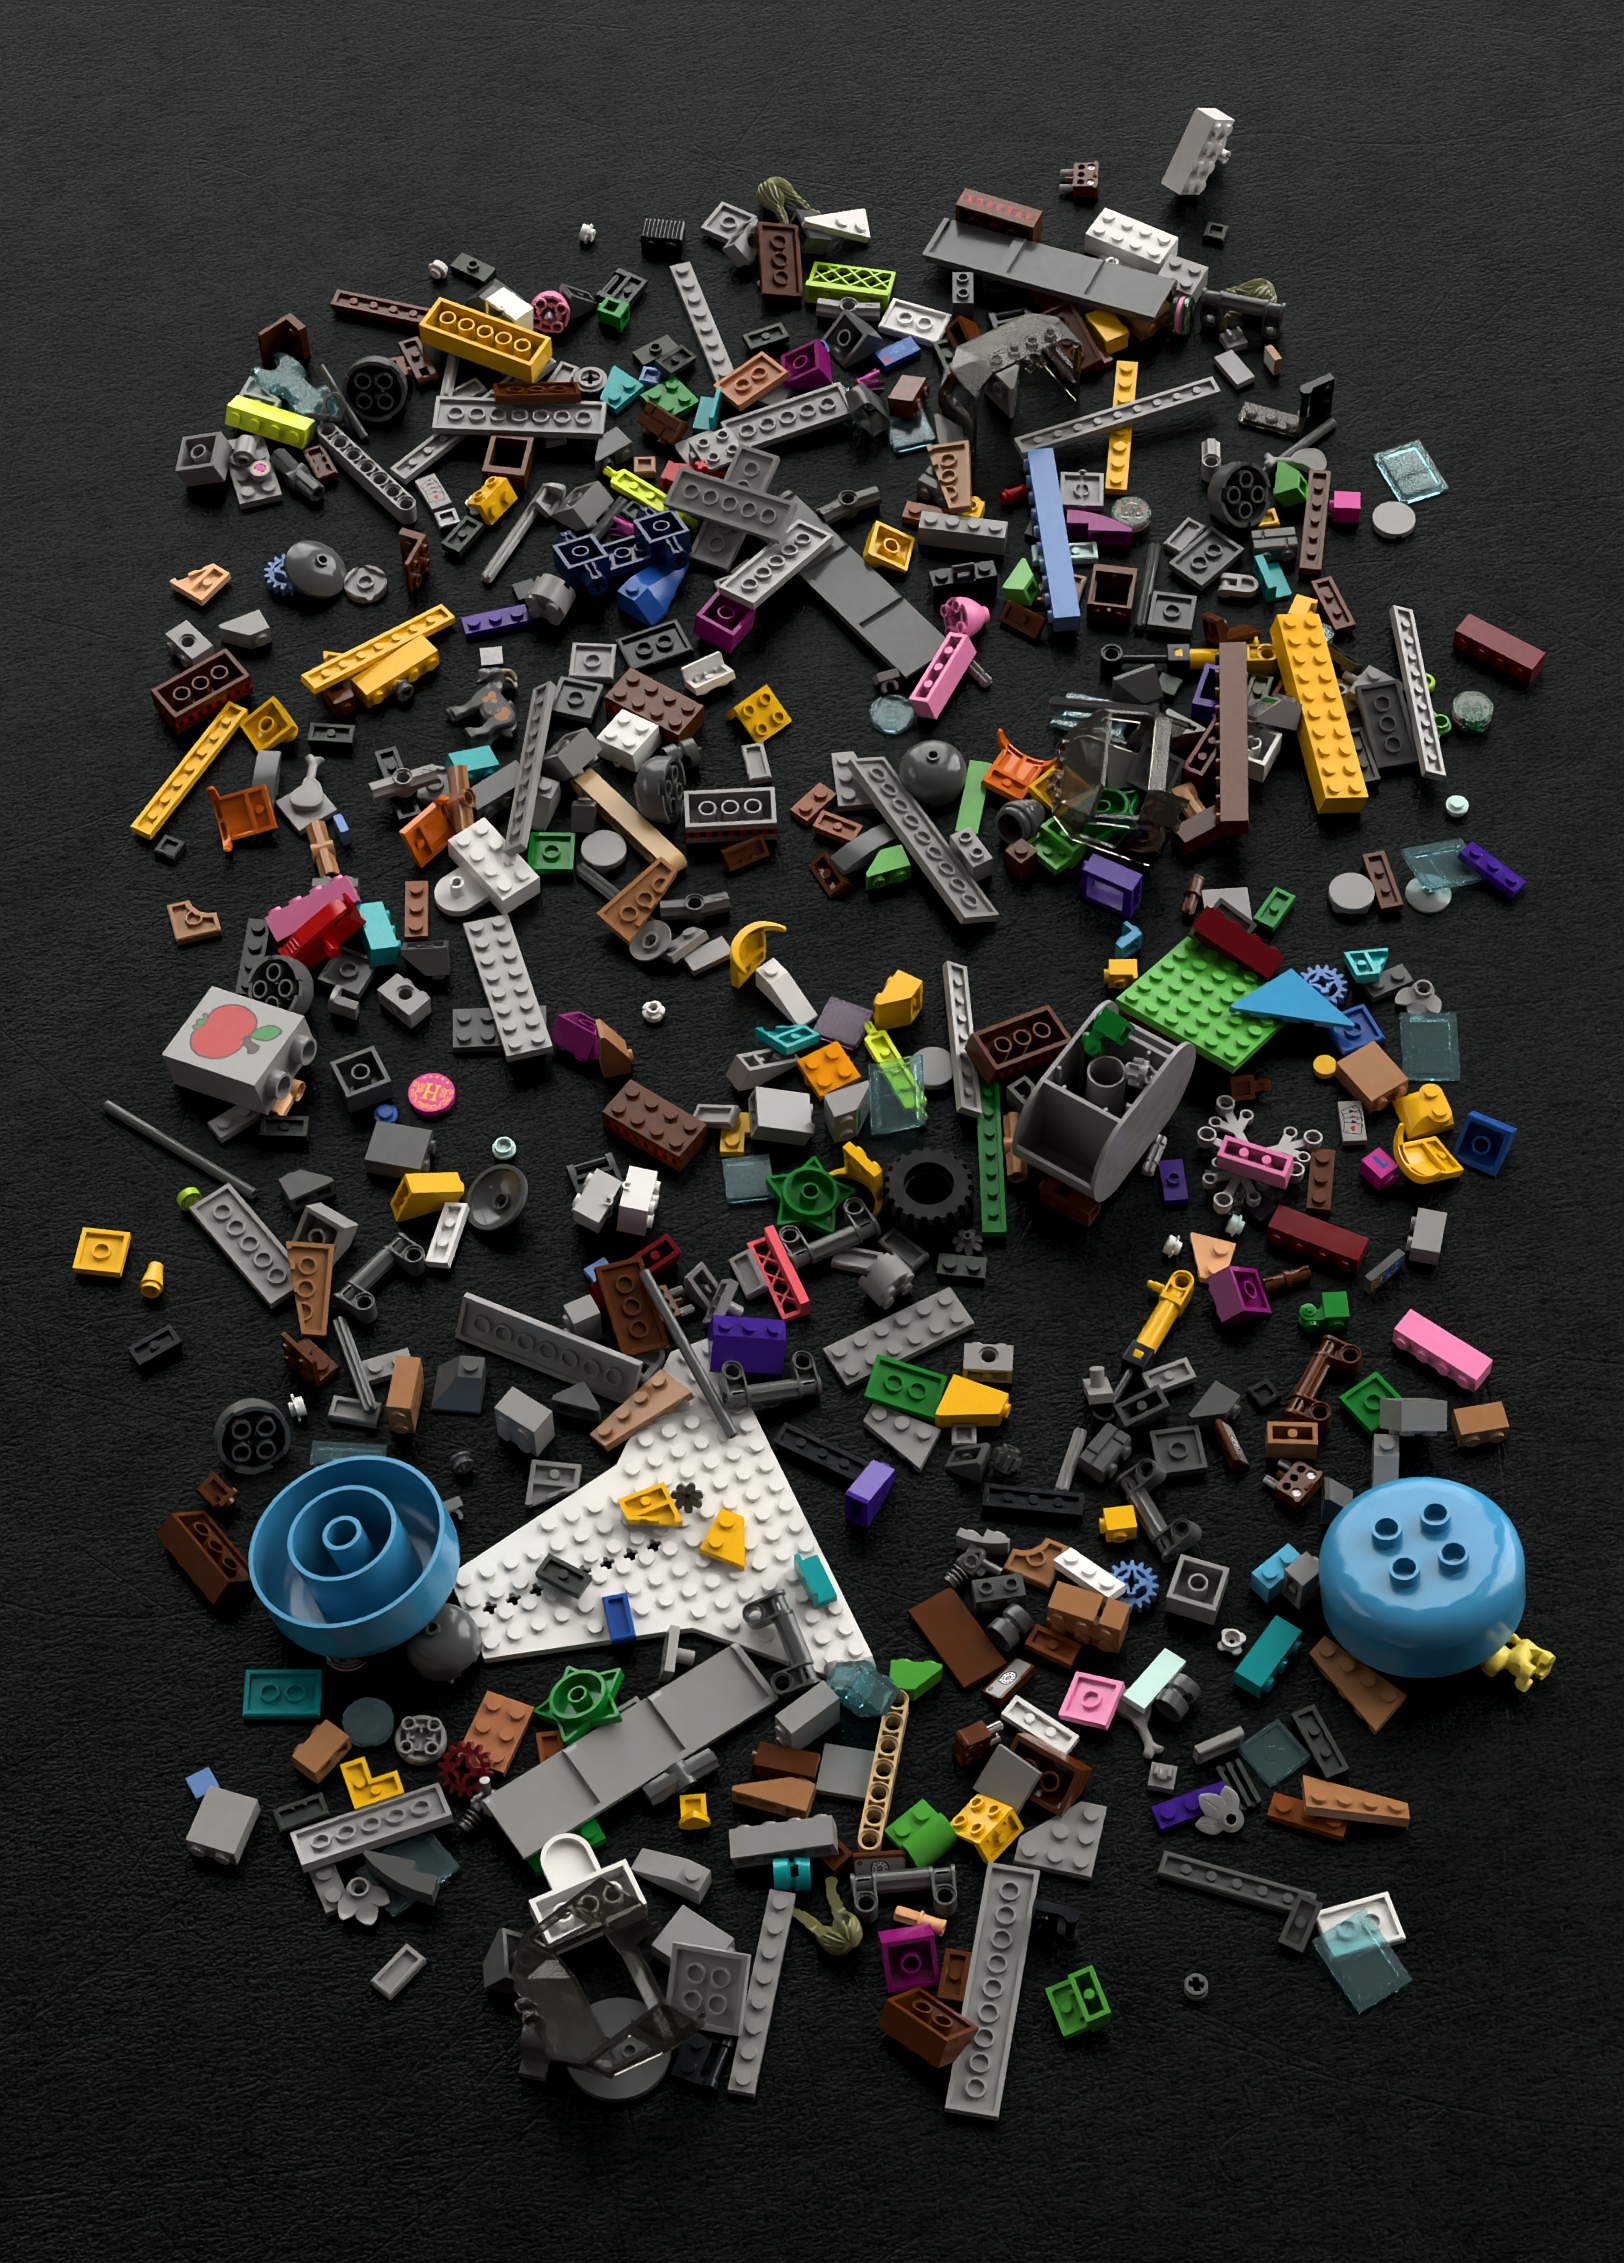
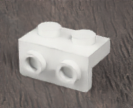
(707, 674)

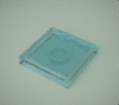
(910, 433)
(746, 1178)
(1274, 1753)

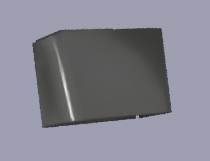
(878, 416)

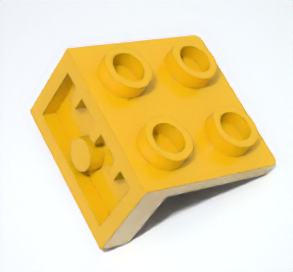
(760, 714)
(987, 1826)

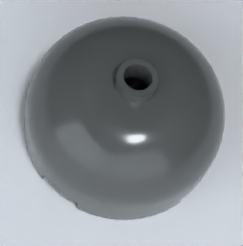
(362, 388)
(1239, 494)
(933, 772)
(660, 789)
(281, 983)
(251, 1424)
(445, 1645)

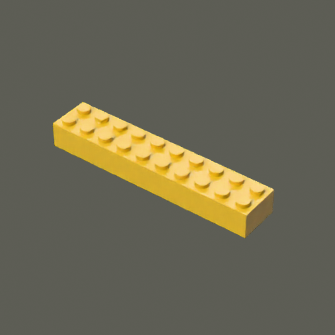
(1323, 723)

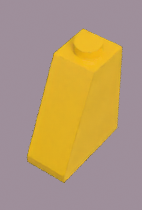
(425, 1194)
(971, 1403)

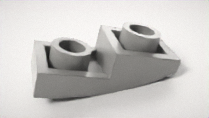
(993, 1542)

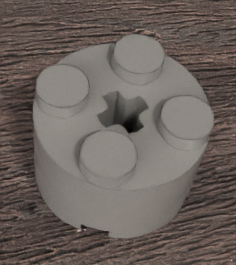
(549, 598)
(887, 1279)

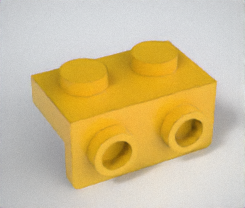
(493, 499)

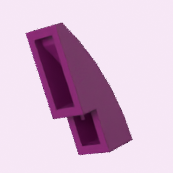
(1097, 528)

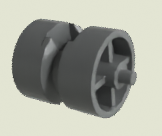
(686, 751)

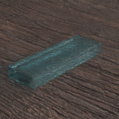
(328, 1451)

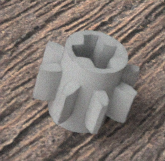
(1138, 1072)

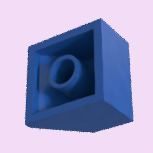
(1483, 1143)

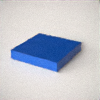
(1362, 1034)

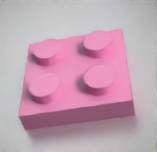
(1091, 1700)

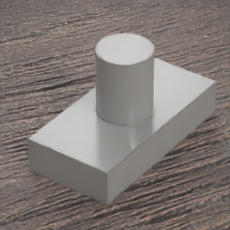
(722, 1301)
(1098, 1387)
(673, 1654)

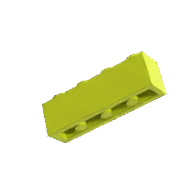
(270, 422)

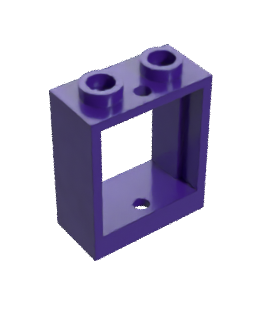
(1201, 707)
(1114, 875)

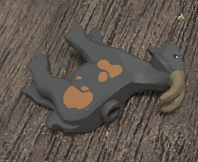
(491, 707)

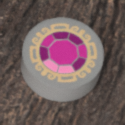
(260, 470)

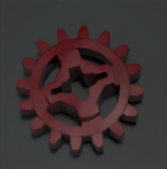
(463, 1778)

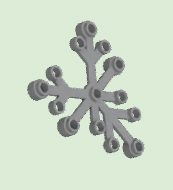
(1288, 1145)

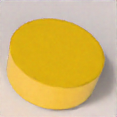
(1324, 1066)

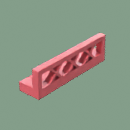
(786, 1270)

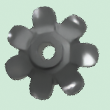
(967, 1242)
(687, 1497)

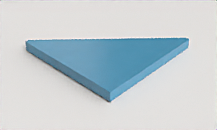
(1293, 1001)

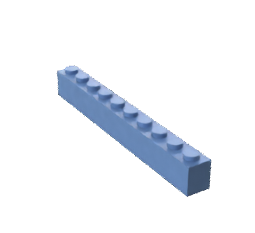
(1053, 540)

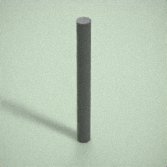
(348, 411)

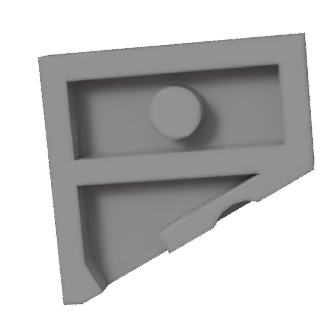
(551, 1481)

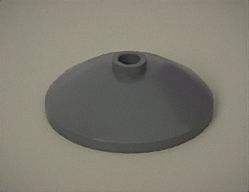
(315, 569)
(496, 1197)

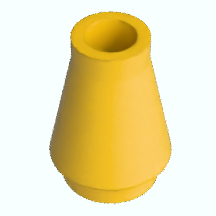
(152, 1282)

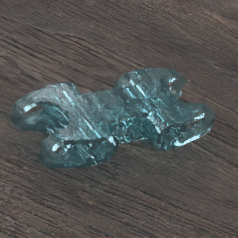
(290, 384)

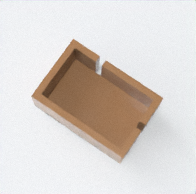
(1074, 1615)

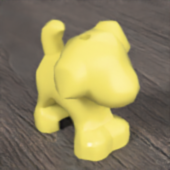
(1520, 1661)

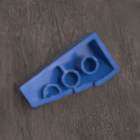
(650, 592)

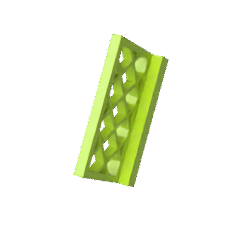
(840, 288)

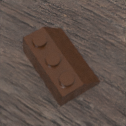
(1062, 1775)
(926, 2026)

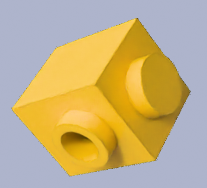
(1118, 1524)

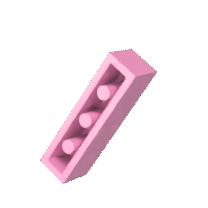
(942, 675)
(290, 918)
(1442, 1351)

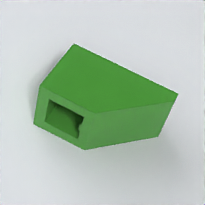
(1289, 485)
(1021, 585)
(888, 868)
(915, 1677)

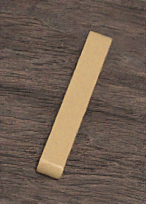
(627, 820)
(883, 1785)

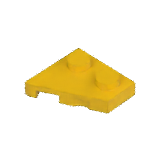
(650, 1507)
(726, 1539)

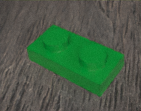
(1274, 909)

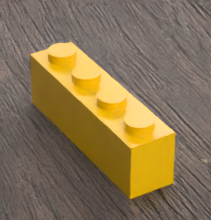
(405, 663)

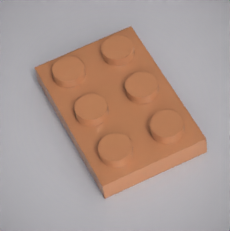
(751, 381)
(500, 1729)

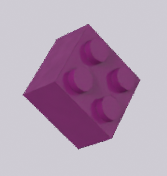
(723, 622)

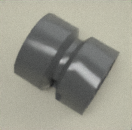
(1013, 1624)
(1177, 1698)

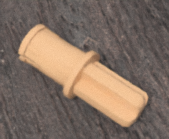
(916, 1918)

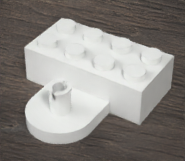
(1198, 151)
(1129, 242)
(484, 874)
(569, 1869)

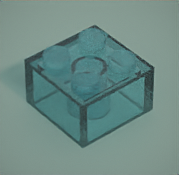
(862, 1688)

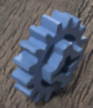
(276, 577)
(1327, 983)
(1143, 1585)

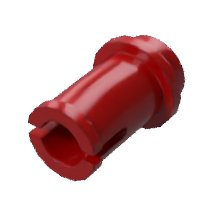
(1013, 494)

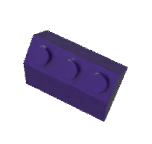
(750, 1342)

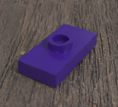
(1173, 1182)

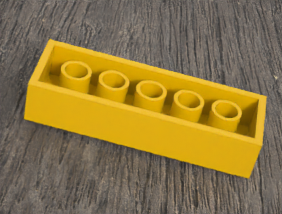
(485, 340)

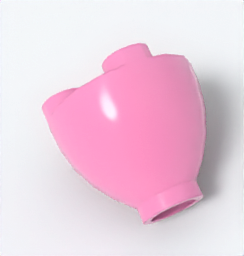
(550, 312)
(963, 616)

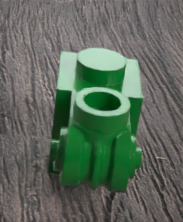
(1106, 1027)
(1331, 1316)

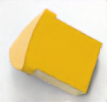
(693, 1812)

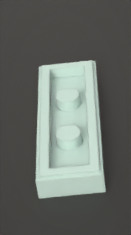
(1080, 553)
(1153, 1680)

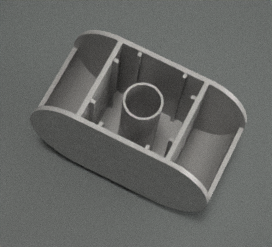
(1088, 1121)

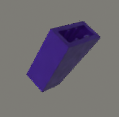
(868, 1493)

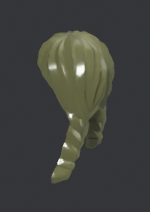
(774, 192)
(1255, 288)
(846, 1928)

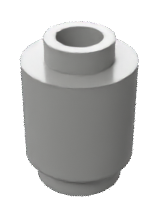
(244, 450)

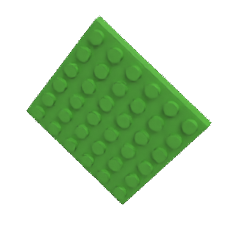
(1190, 1001)

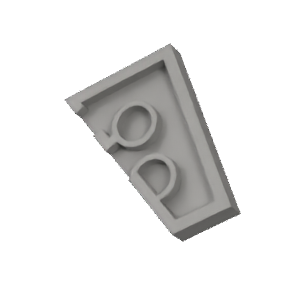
(903, 1433)

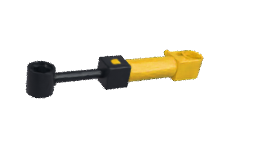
(1181, 659)
(1141, 1352)

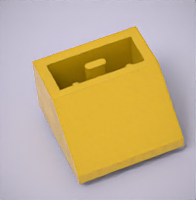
(898, 1002)

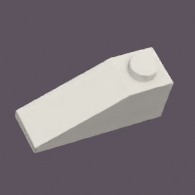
(784, 992)

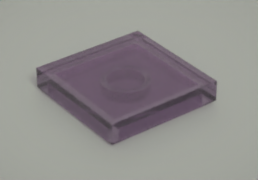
(843, 1023)

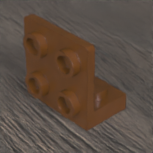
(284, 335)
(415, 556)
(1217, 630)
(309, 1360)

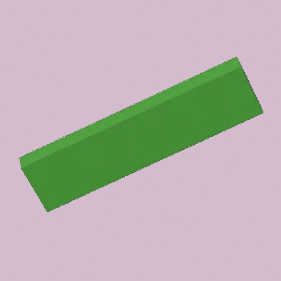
(973, 797)

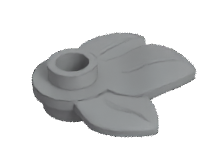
(1419, 1001)
(1216, 1810)
(363, 1905)

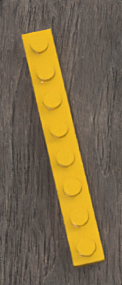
(1121, 438)
(376, 649)
(189, 770)

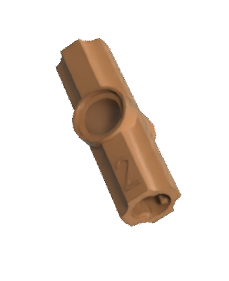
(461, 797)
(322, 849)
(1016, 1168)

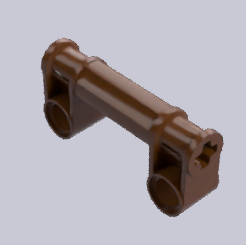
(1329, 1356)

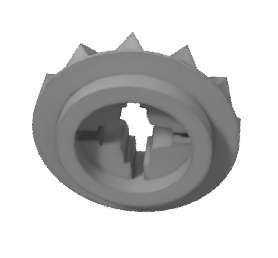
(583, 376)

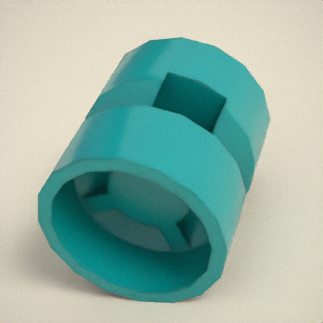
(782, 1874)

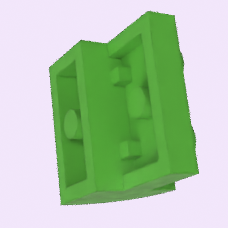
(1055, 848)
(922, 1835)
(1079, 2003)

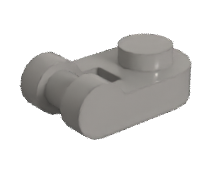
(1245, 586)
(653, 1363)

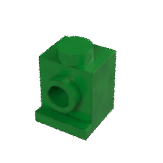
(613, 313)

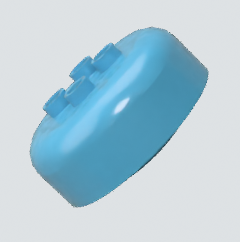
(354, 1556)
(1422, 1577)

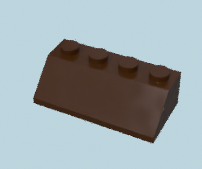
(206, 1555)

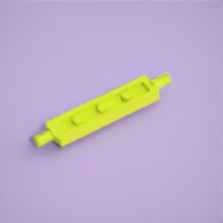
(643, 492)
(881, 1046)

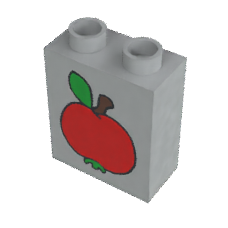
(240, 1050)

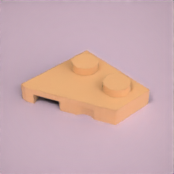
(202, 583)
(1210, 1254)

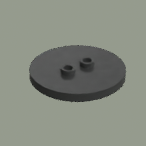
(614, 2016)

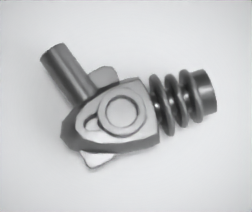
(969, 1564)
(477, 1812)

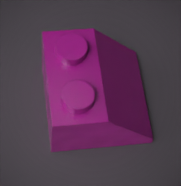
(807, 367)
(576, 1034)
(1238, 1294)
(909, 1958)

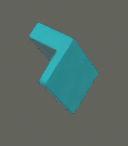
(708, 413)
(1271, 579)
(814, 1580)

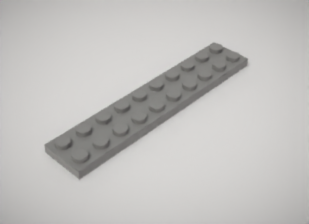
(922, 840)
(993, 1990)

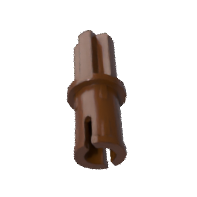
(1192, 895)

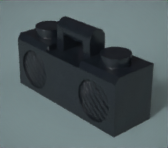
(962, 581)

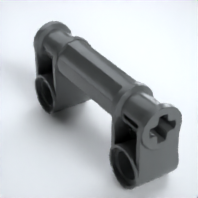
(1213, 303)
(859, 1224)
(354, 1295)
(801, 1383)
(1168, 1539)
(791, 1640)
(938, 1880)

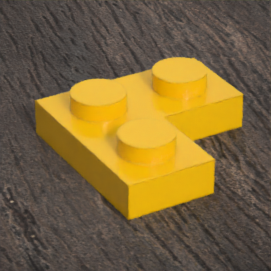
(733, 1140)
(368, 1790)

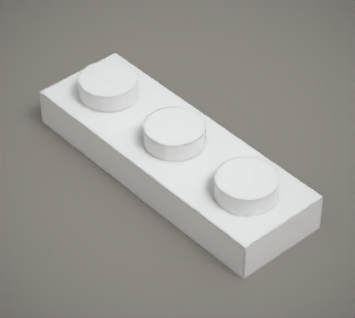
(447, 1235)
(1088, 1575)
(1032, 1720)

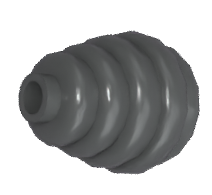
(1019, 820)

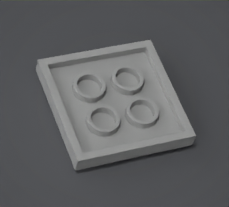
(710, 1982)

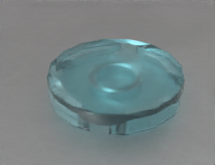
(891, 714)
(368, 1722)

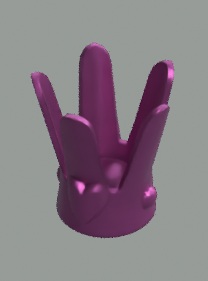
(871, 384)
(623, 527)

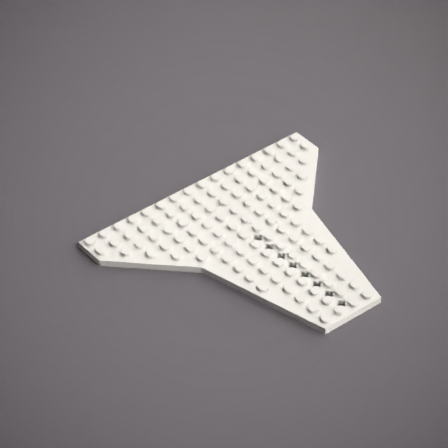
(677, 1580)

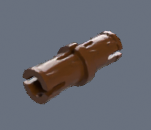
(1286, 1279)

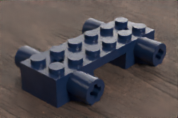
(655, 539)

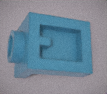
(1128, 942)

